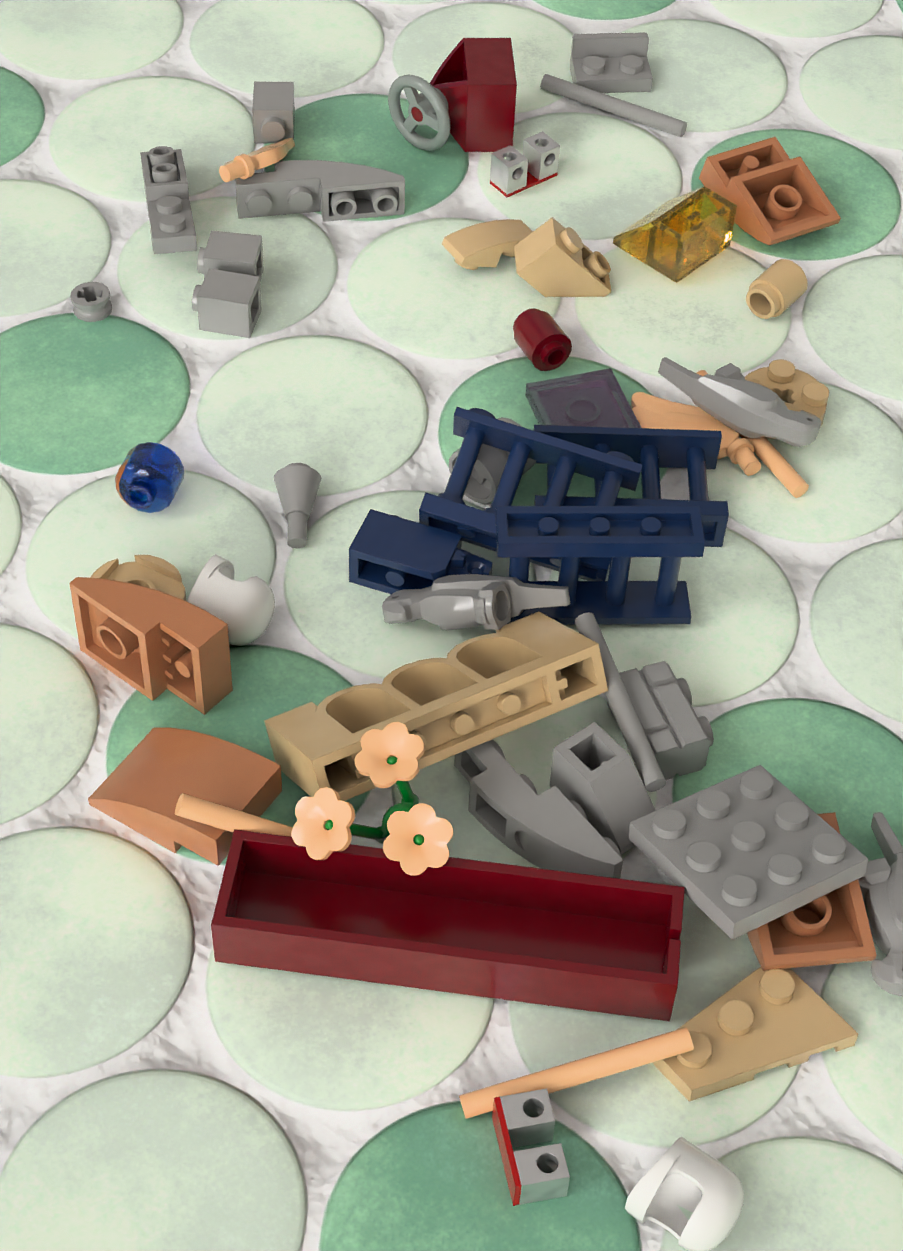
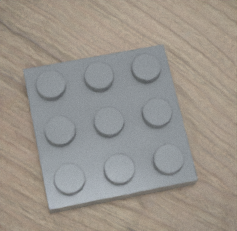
(747, 850)

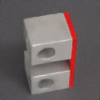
(526, 170)
(533, 1172)

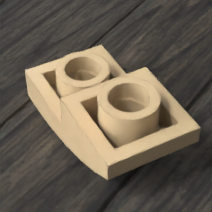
(485, 242)

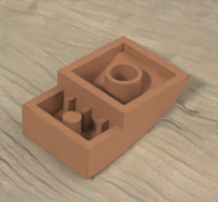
(771, 191)
(153, 640)
(180, 761)
(818, 933)

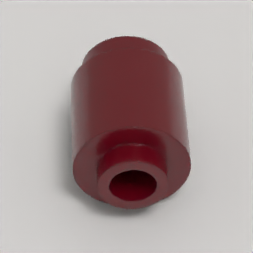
(541, 339)

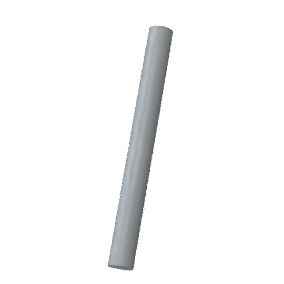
(613, 105)
(624, 710)

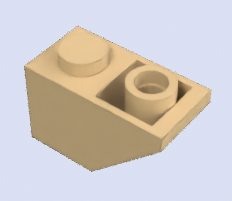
(560, 264)

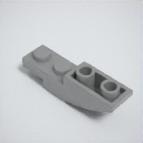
(331, 187)
(168, 201)
(537, 827)

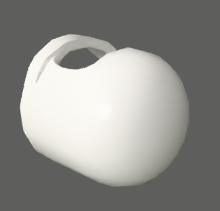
(241, 604)
(694, 1182)

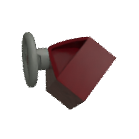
(466, 97)

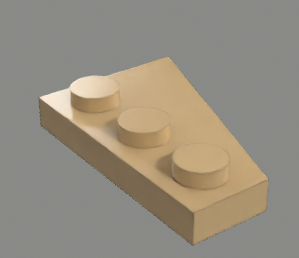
(754, 1028)

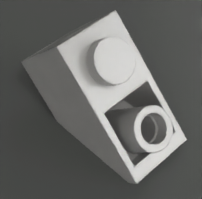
(602, 781)

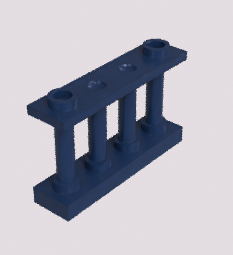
(654, 450)
(478, 526)
(612, 533)

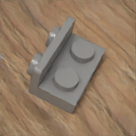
(611, 62)

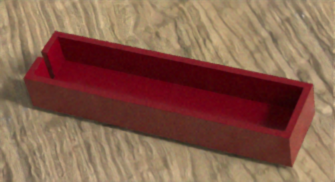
(452, 927)

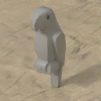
(743, 404)
(471, 601)
(884, 906)

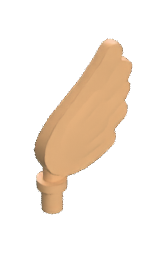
(245, 165)
(664, 414)

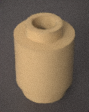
(776, 289)

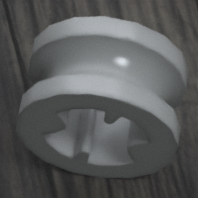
(91, 311)

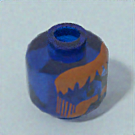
(150, 474)

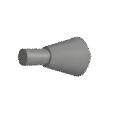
(297, 490)

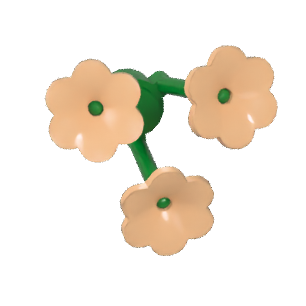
(408, 829)

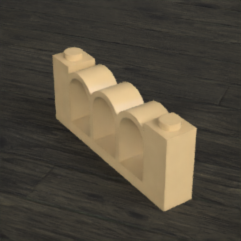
(449, 702)

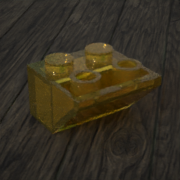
(681, 233)

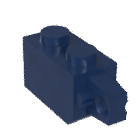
(405, 554)

